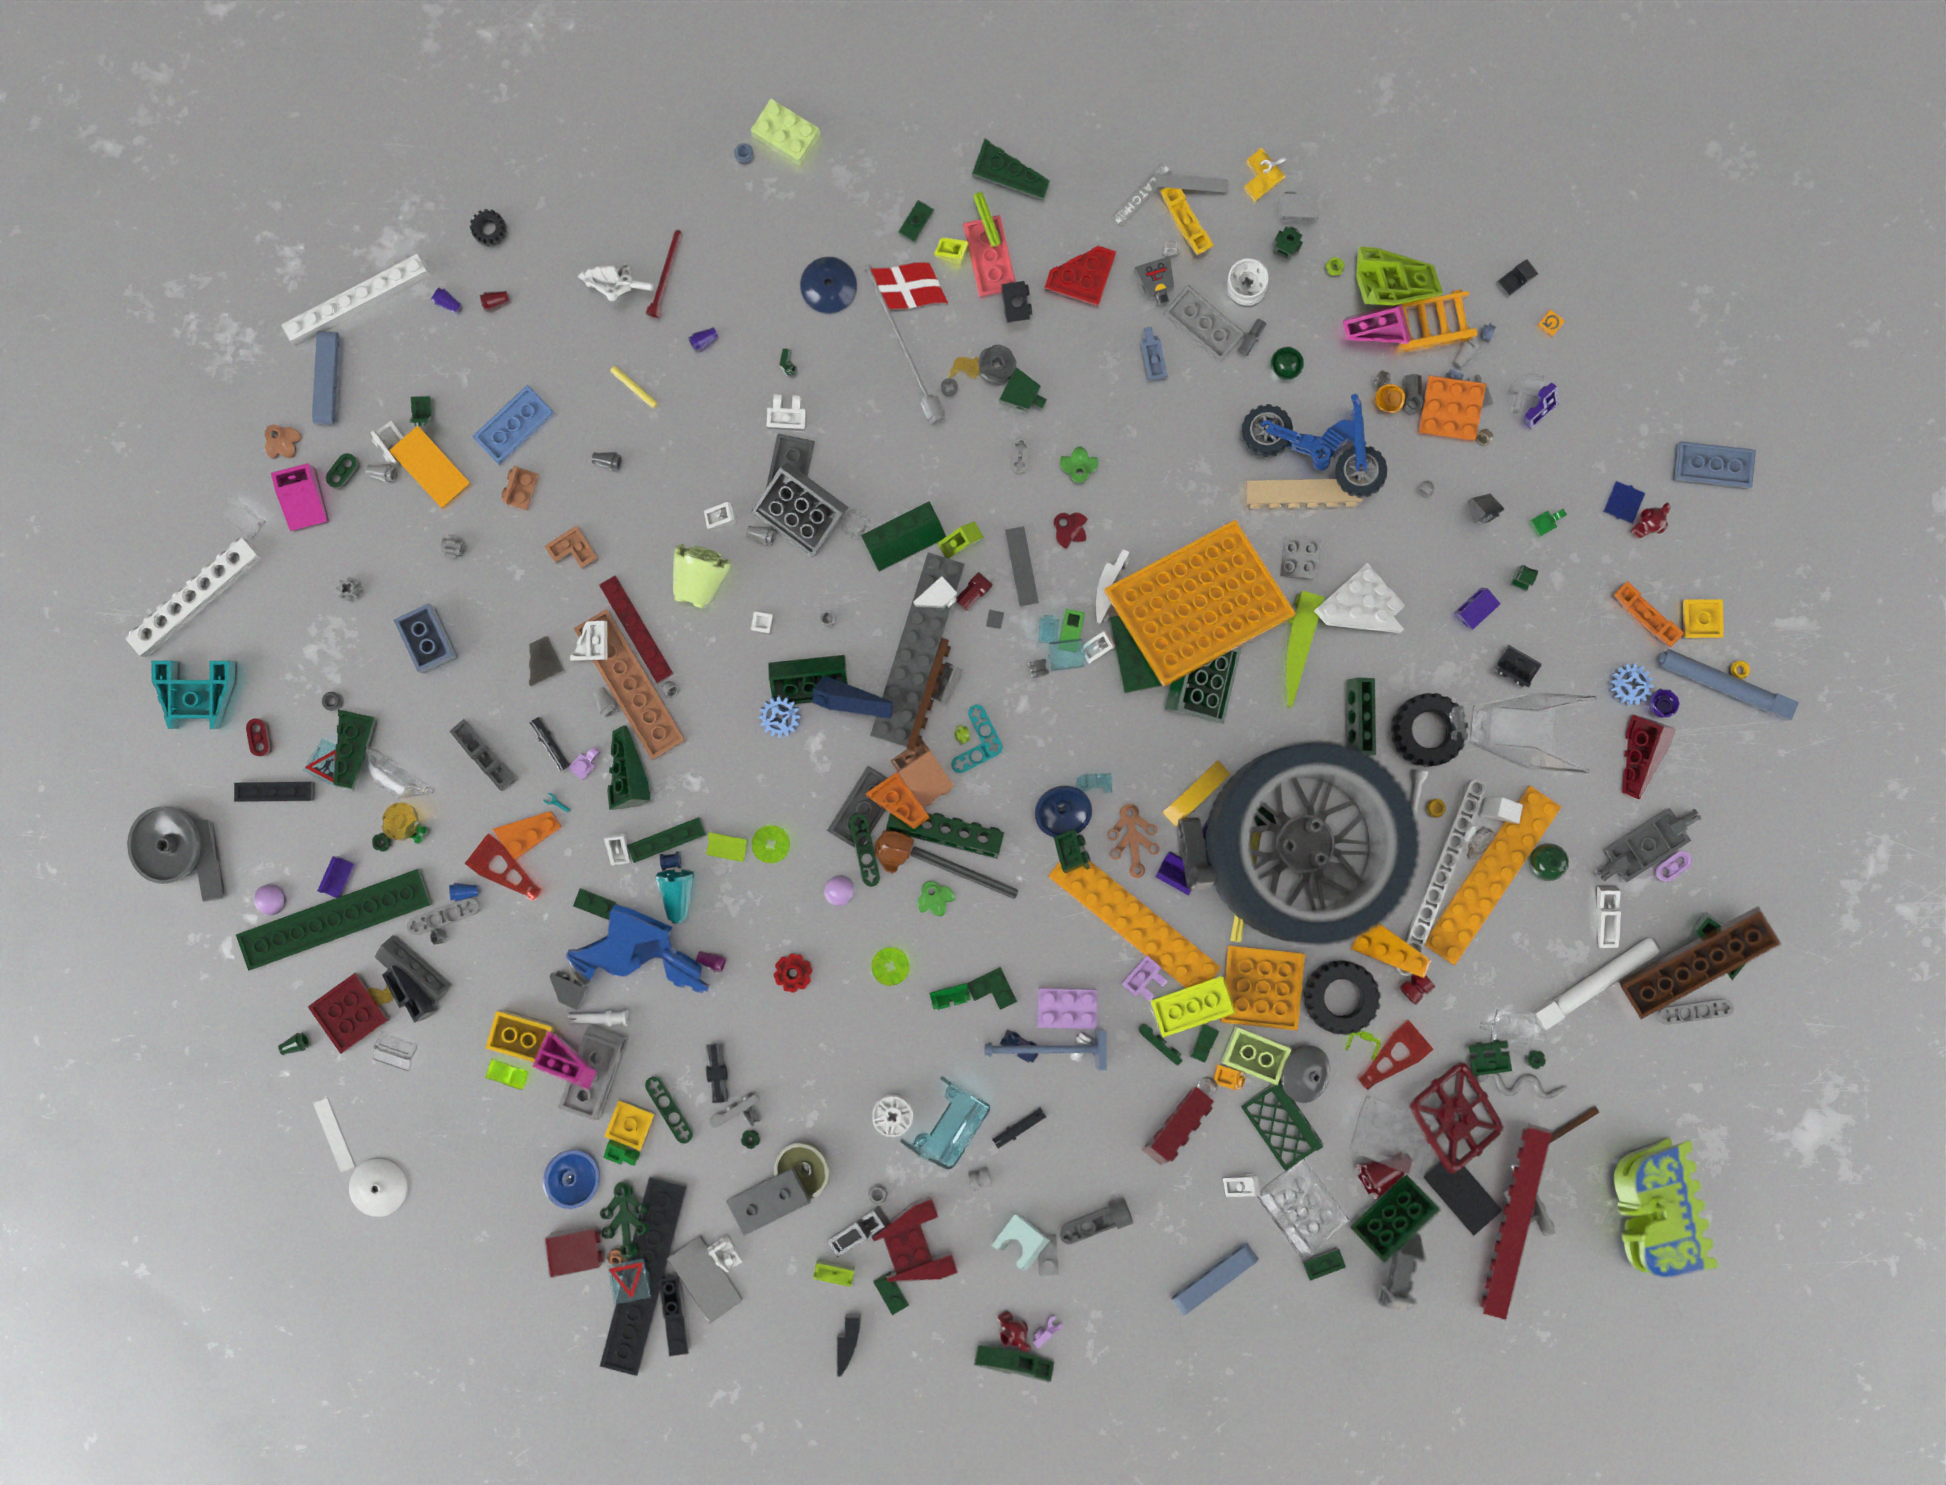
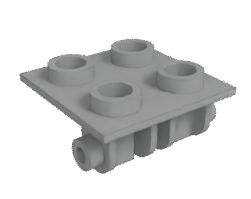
(1300, 558)

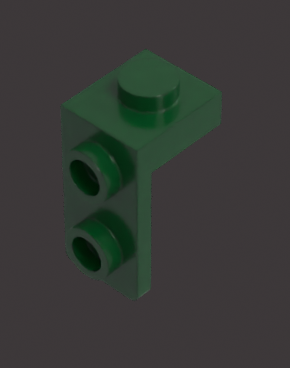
(421, 410)

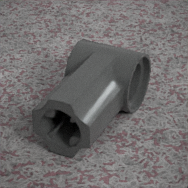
(1413, 392)

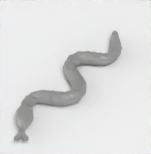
(1519, 1084)

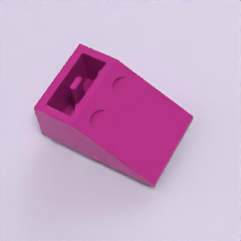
(299, 496)

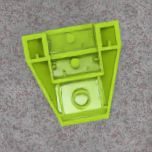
(1394, 278)

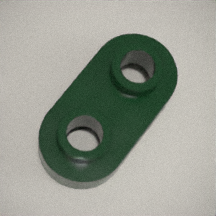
(340, 469)

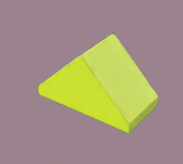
(952, 250)

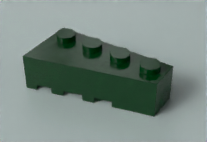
(1132, 665)

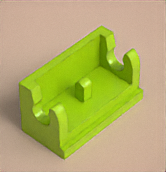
(834, 1273)

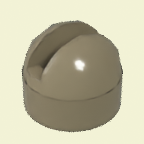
(1480, 437)

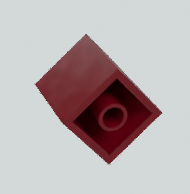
(574, 1251)

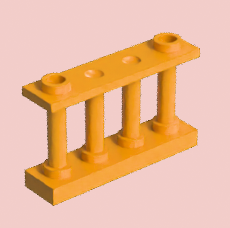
(1446, 336)

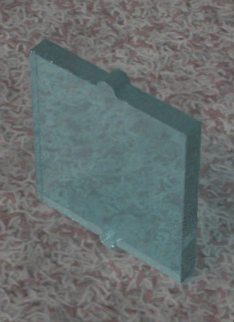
(1066, 654)

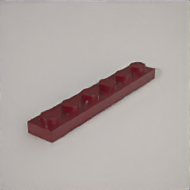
(636, 629)

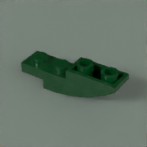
(1014, 1362)

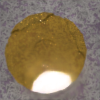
(400, 821)

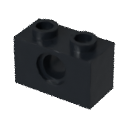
(1013, 313)

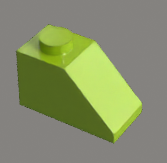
(960, 540)

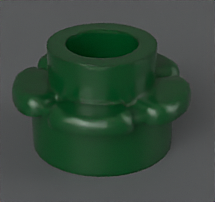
(376, 842)
(1531, 1059)
(745, 1139)

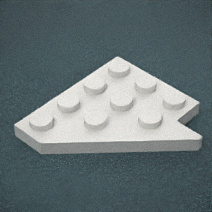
(1363, 604)

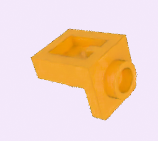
(1229, 1077)

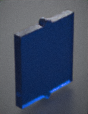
(1624, 502)

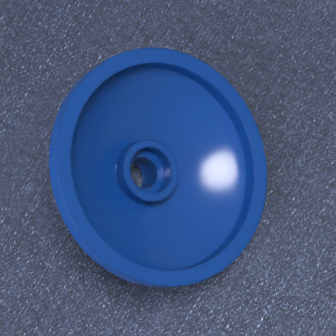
(581, 1183)

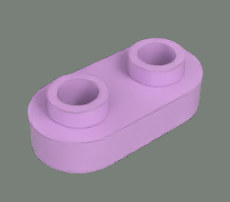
(1673, 867)

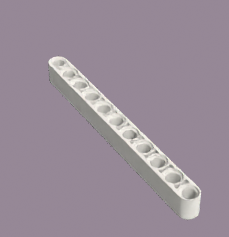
(1440, 866)

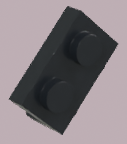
(1517, 666)

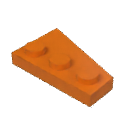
(898, 800)
(527, 833)

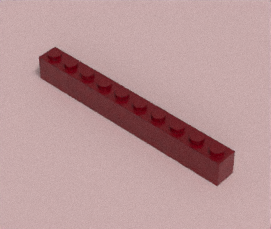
(1516, 1222)

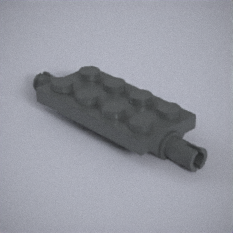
(1648, 845)

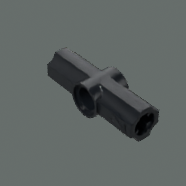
(716, 1073)

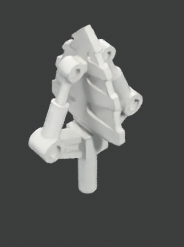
(608, 282)

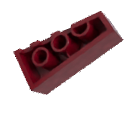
(1179, 1126)

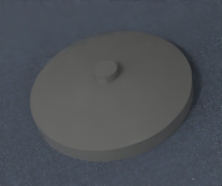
(163, 845)

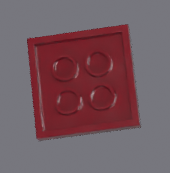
(348, 1013)

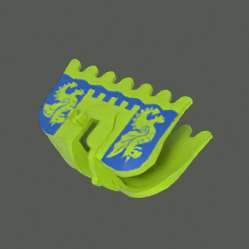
(1668, 1232)

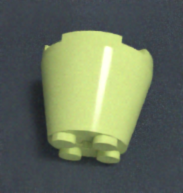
(697, 574)

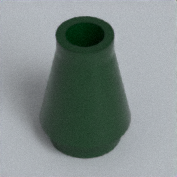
(296, 1043)

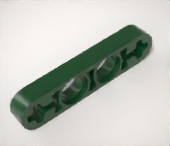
(866, 849)
(671, 1108)

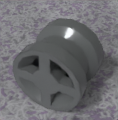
(1038, 668)

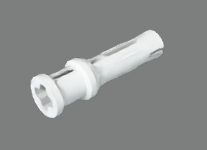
(608, 1018)

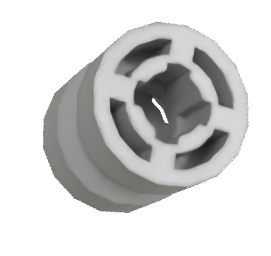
(980, 1179)

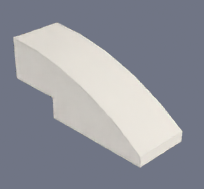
(1608, 916)

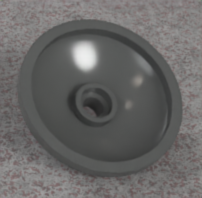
(1306, 1074)

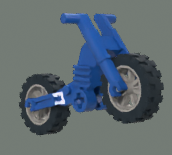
(1316, 447)

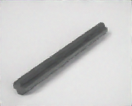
(964, 872)

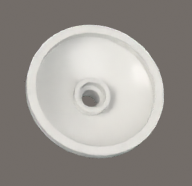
(390, 1182)

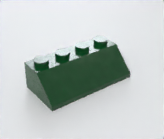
(904, 536)
(800, 676)

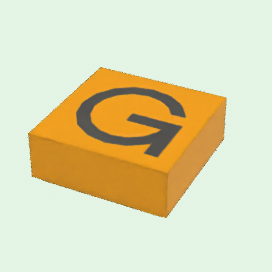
(1551, 323)

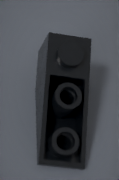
(1485, 508)

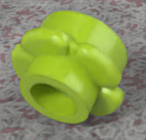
(1335, 261)

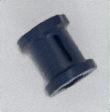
(670, 861)

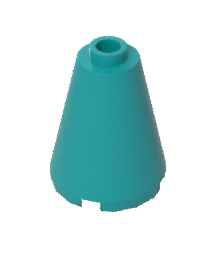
(675, 893)

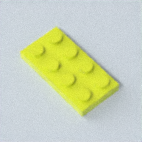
(1193, 1006)

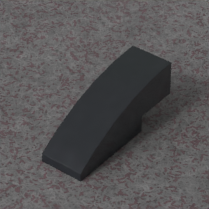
(408, 994)
(847, 1342)

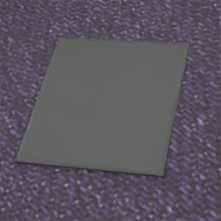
(995, 619)

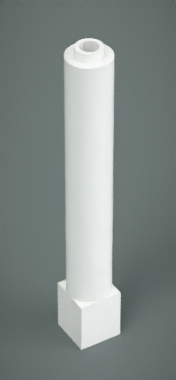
(1556, 1010)

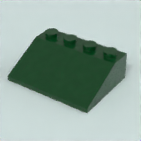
(1205, 690)
(1395, 1218)

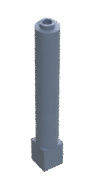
(1773, 704)

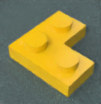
(1263, 181)

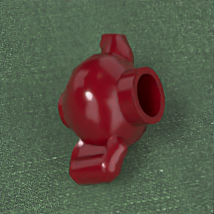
(1652, 521)
(1013, 1331)

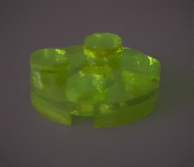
(773, 833)
(880, 970)

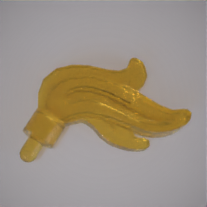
(966, 364)
(381, 997)

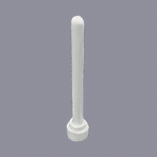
(1418, 778)

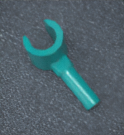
(555, 802)

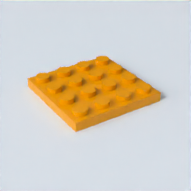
(1264, 987)

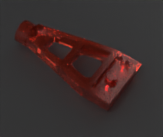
(484, 855)
(1411, 1040)

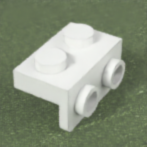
(386, 438)

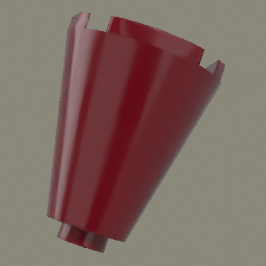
(1377, 1177)

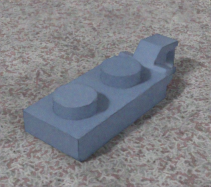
(1153, 356)

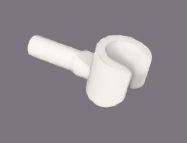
(1271, 164)

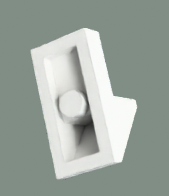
(1241, 1185)

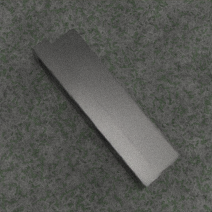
(395, 953)

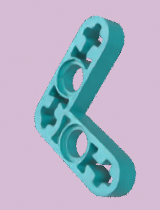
(984, 747)

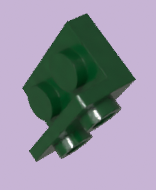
(1072, 851)

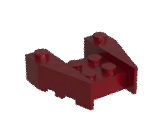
(909, 1248)

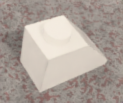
(937, 595)

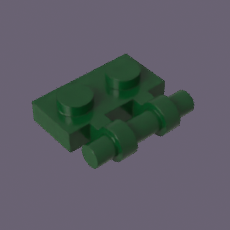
(1490, 1063)

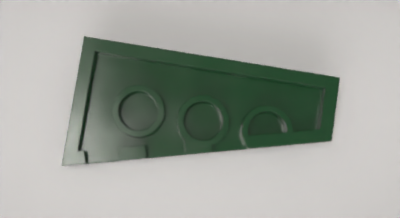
(353, 738)

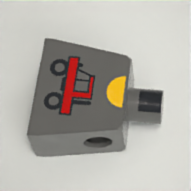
(1156, 279)

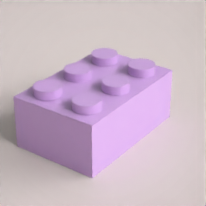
(1067, 1008)

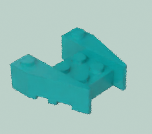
(193, 697)

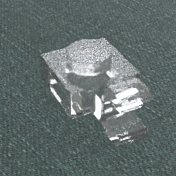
(1458, 718)

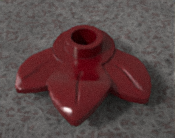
(1072, 530)

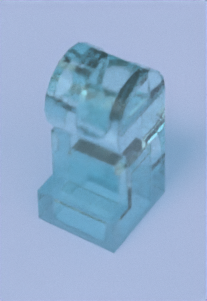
(1088, 781)

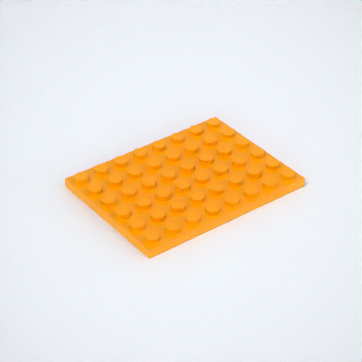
(1199, 602)

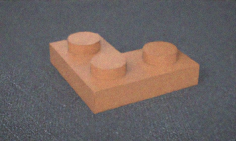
(574, 543)

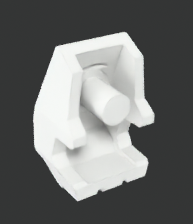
(725, 1254)

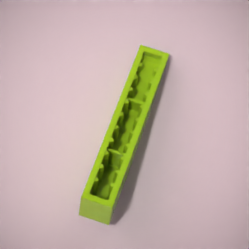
(1299, 641)

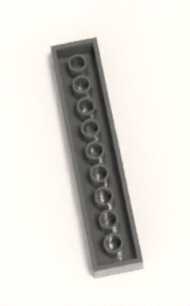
(916, 653)

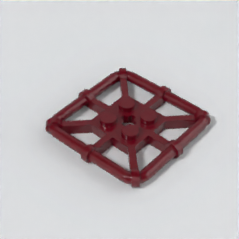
(1445, 1117)

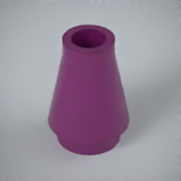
(712, 961)

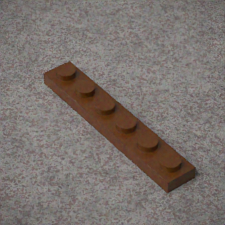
(927, 702)

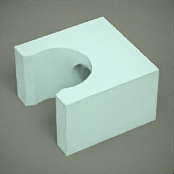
(1030, 1237)

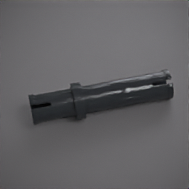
(536, 725)
(1018, 1128)

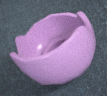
(839, 890)
(269, 899)

